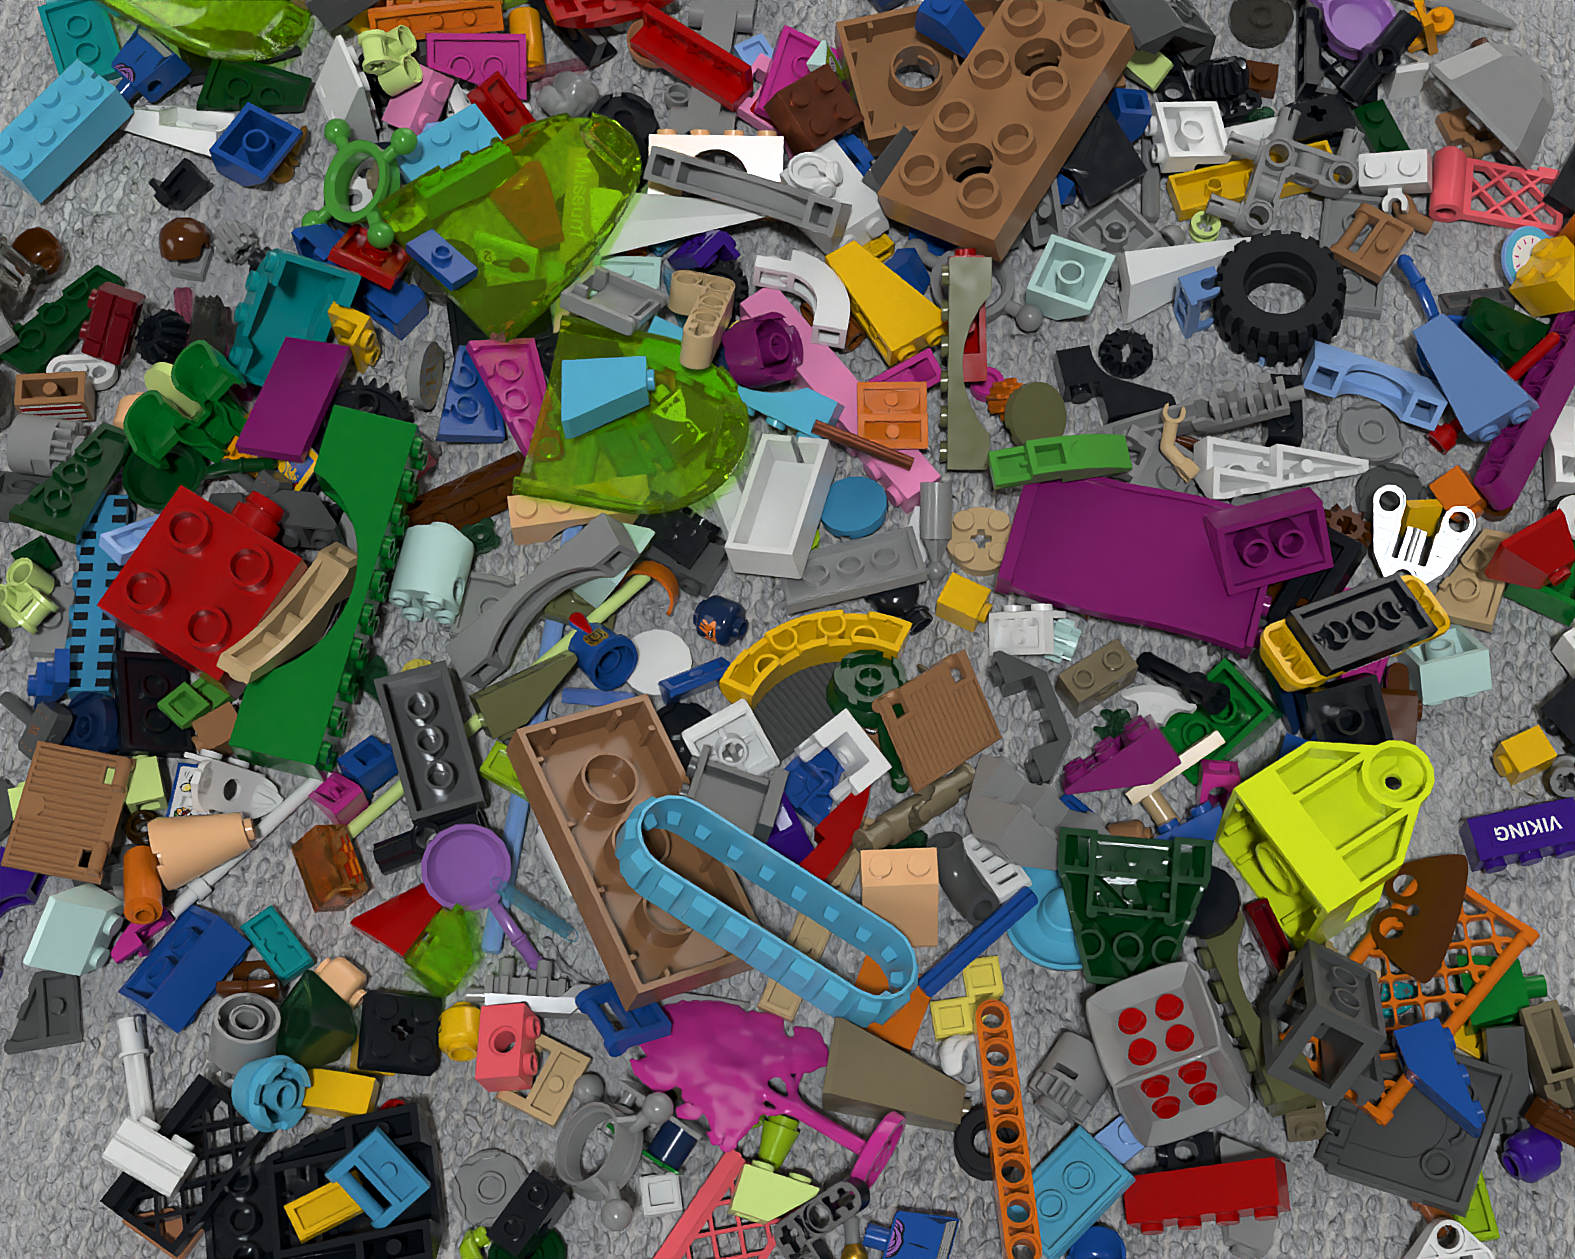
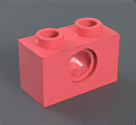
(497, 1029)

